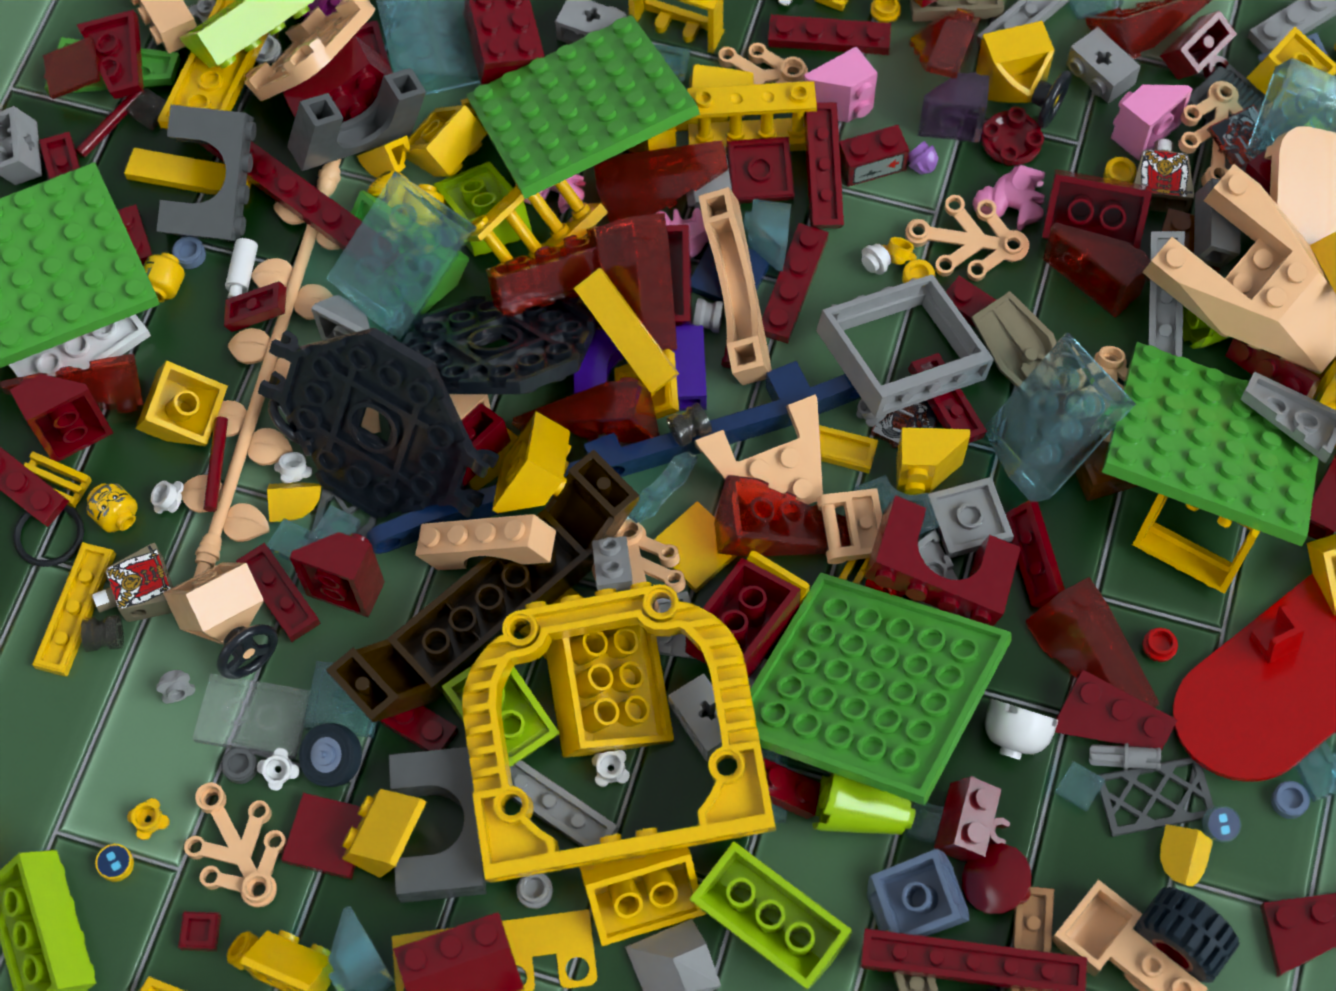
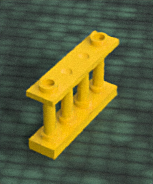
(752, 100)
(583, 217)

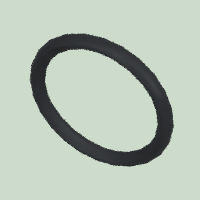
(52, 562)

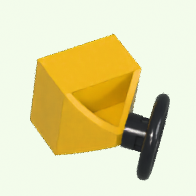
(1019, 68)

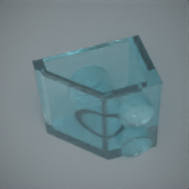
(355, 959)

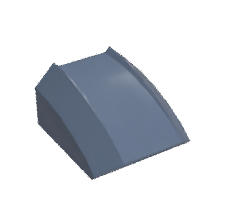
(917, 896)

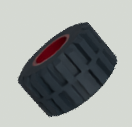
(1188, 933)

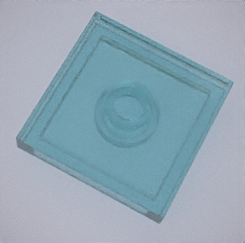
(332, 705)

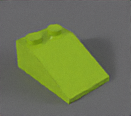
(475, 194)
(523, 717)

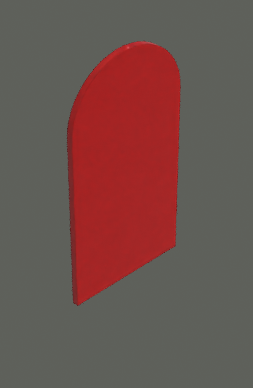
(1257, 716)

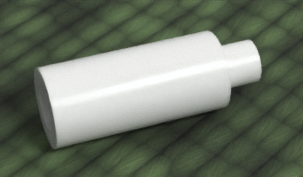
(241, 267)

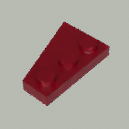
(1111, 715)
(1299, 929)

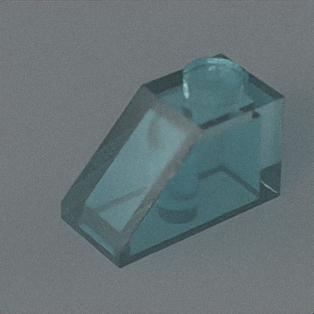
(768, 230)

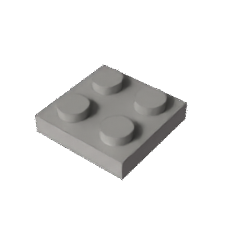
(969, 516)

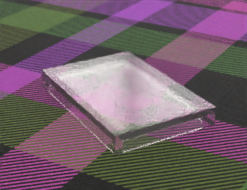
(252, 715)

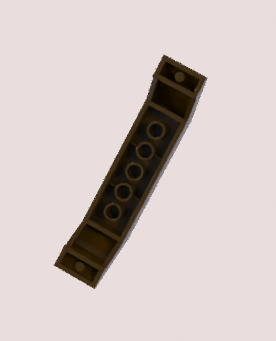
(470, 614)

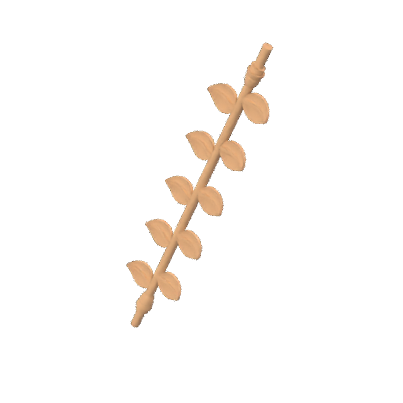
(252, 346)

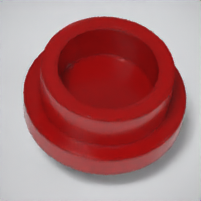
(1160, 644)

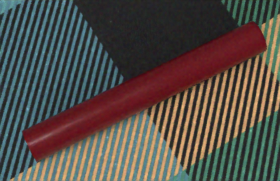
(105, 127)
(215, 464)

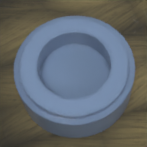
(189, 252)
(1290, 799)

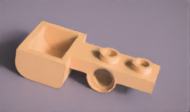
(1104, 932)

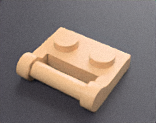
(863, 521)

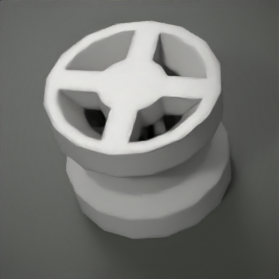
(709, 315)

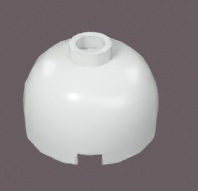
(1018, 729)

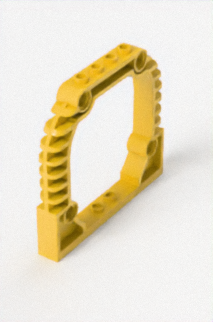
(734, 808)

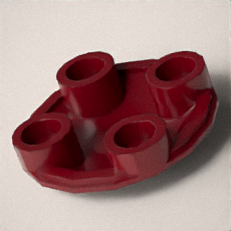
(1012, 137)
(997, 880)

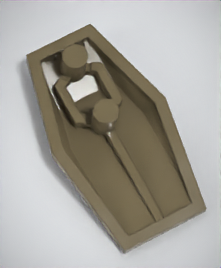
(1013, 337)

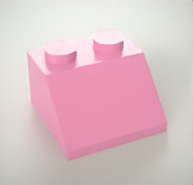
(849, 82)
(1149, 116)

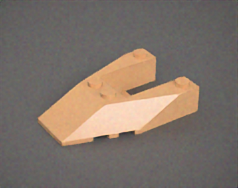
(1275, 292)

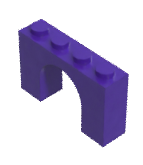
(689, 362)

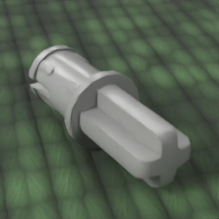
(1125, 756)

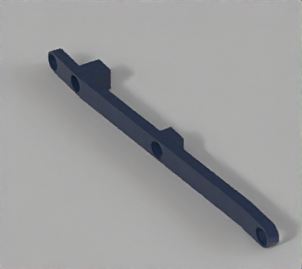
(783, 385)

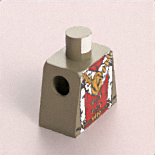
(1168, 176)
(137, 586)

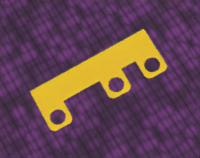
(560, 934)

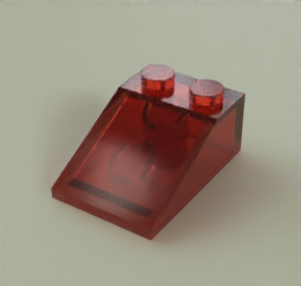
(1098, 265)

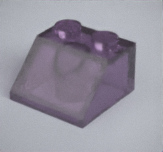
(955, 108)

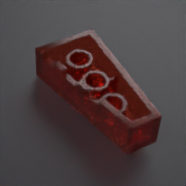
(545, 277)

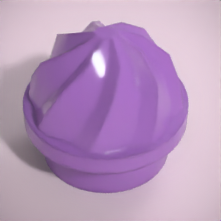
(923, 158)

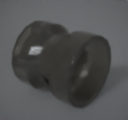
(689, 424)
(104, 633)

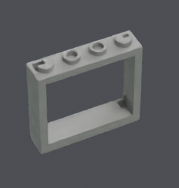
(884, 399)

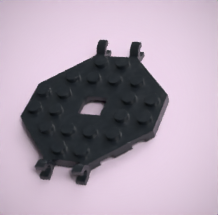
(542, 348)
(427, 446)

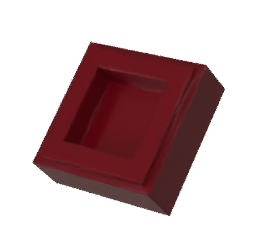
(199, 931)

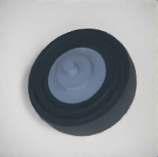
(330, 755)

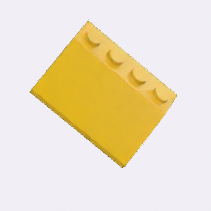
(608, 691)

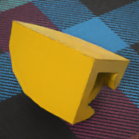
(385, 157)
(291, 500)
(1185, 854)

